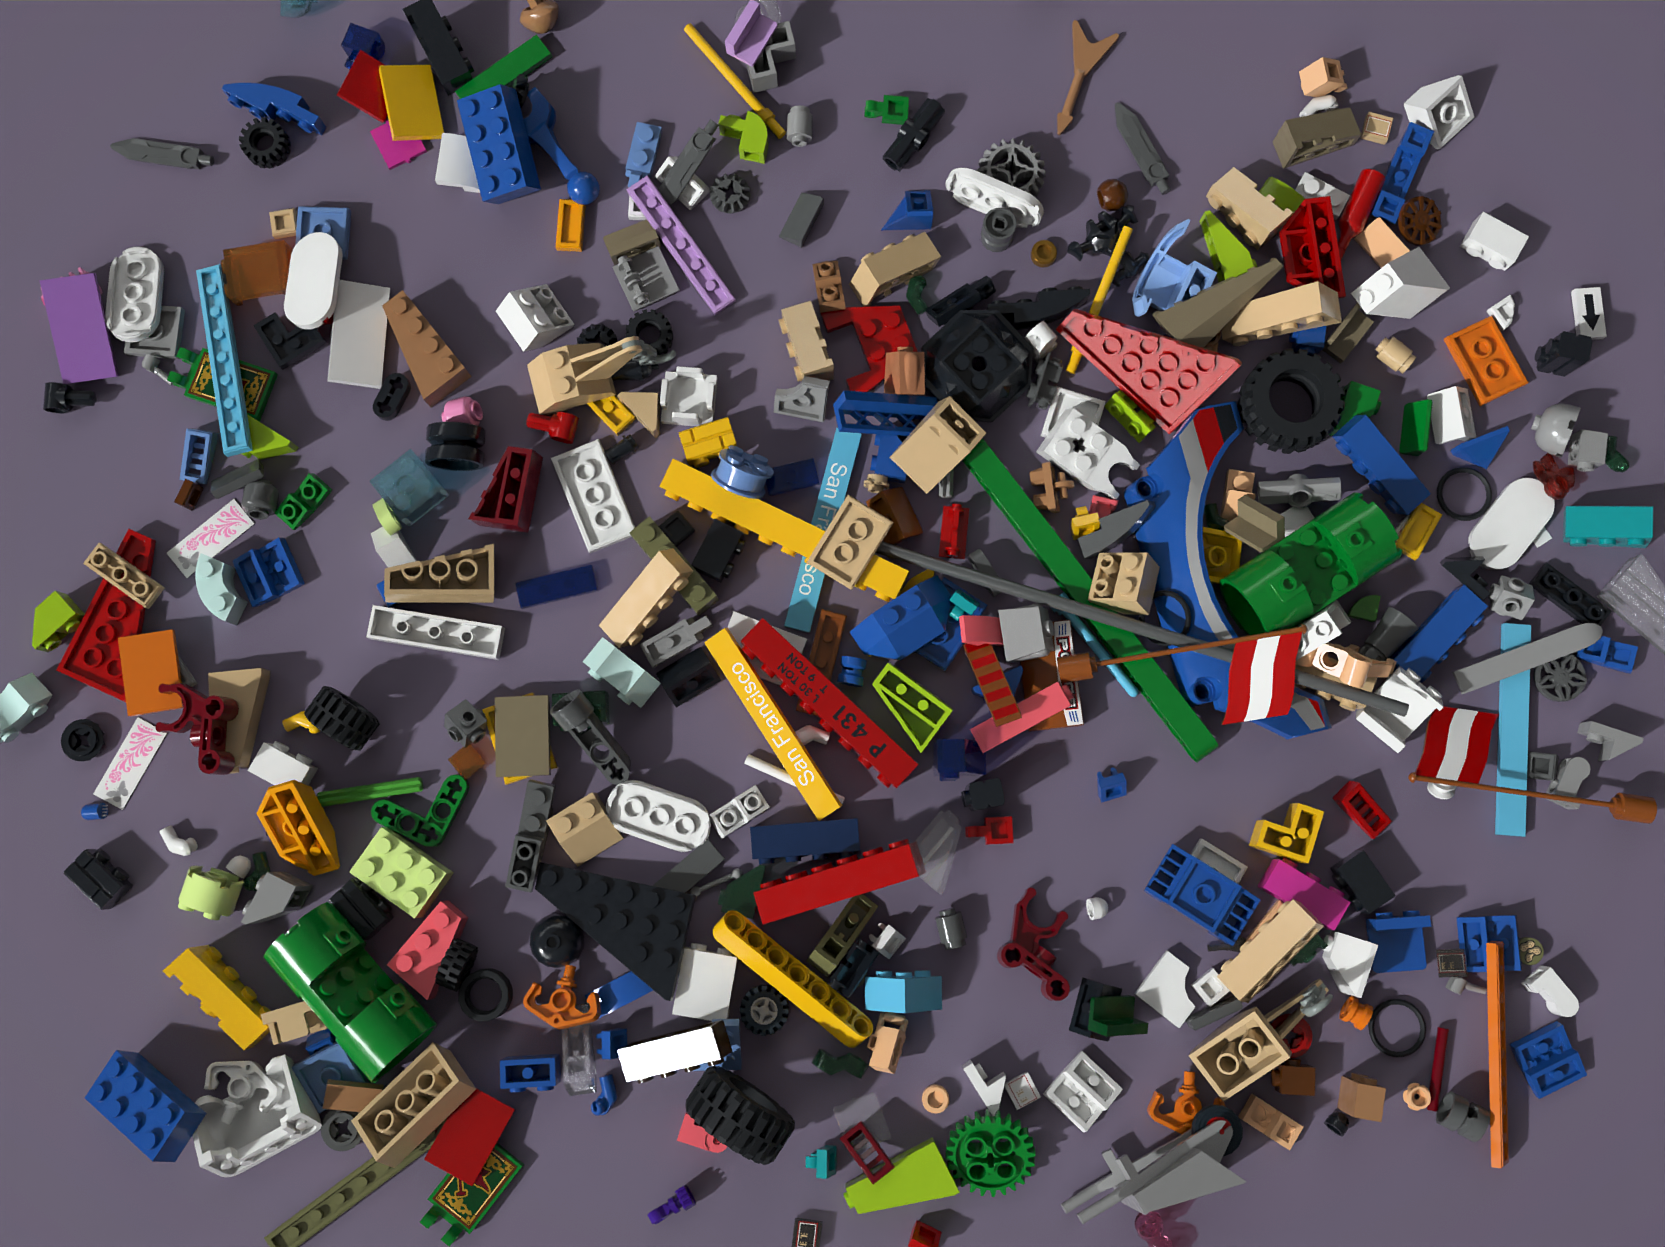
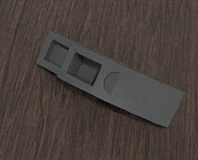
(531, 836)

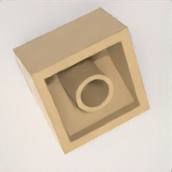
(584, 829)

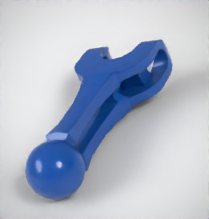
(539, 125)

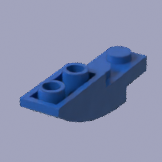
(272, 102)

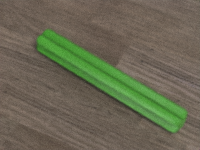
(370, 791)

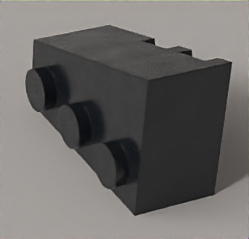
(439, 45)

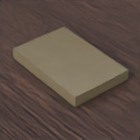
(522, 736)

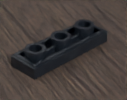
(1558, 588)

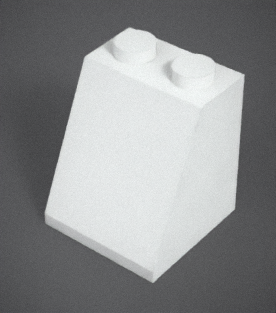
(1401, 287)

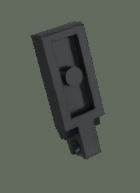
(961, 299)

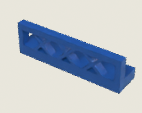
(882, 407)

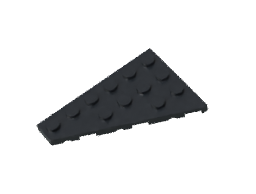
(629, 919)

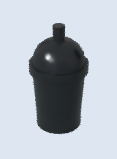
(634, 371)

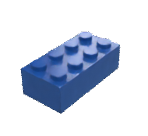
(498, 144)
(145, 1106)

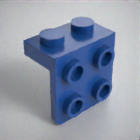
(1398, 941)

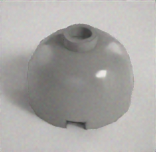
(1555, 428)

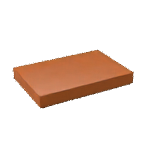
(1485, 361)
(146, 664)

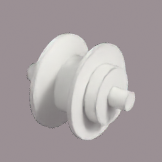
(1441, 790)

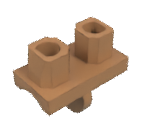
(1047, 477)

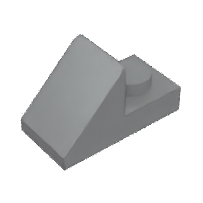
(1613, 740)

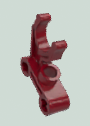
(208, 725)
(1029, 952)

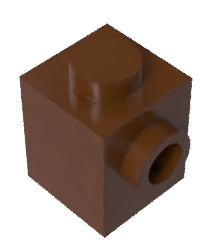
(1294, 1078)

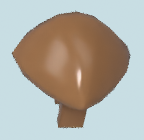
(540, 15)

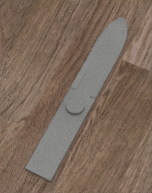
(1527, 657)

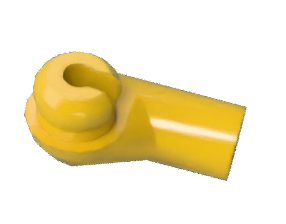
(299, 720)

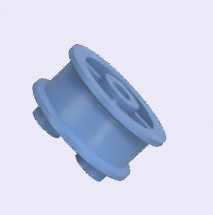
(742, 472)

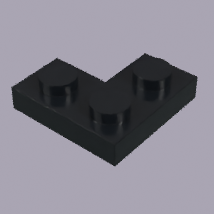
(285, 345)

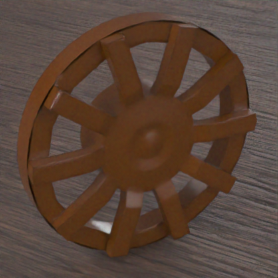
(1419, 220)

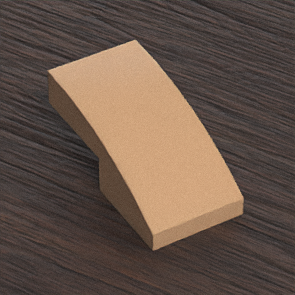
(1270, 1122)

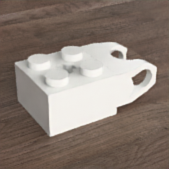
(1095, 454)

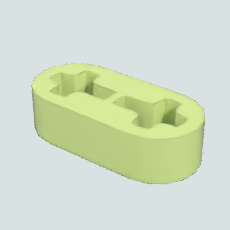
(387, 517)

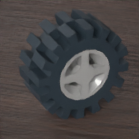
(761, 1019)

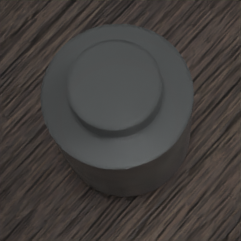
(951, 928)

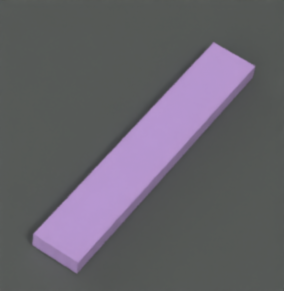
(681, 245)

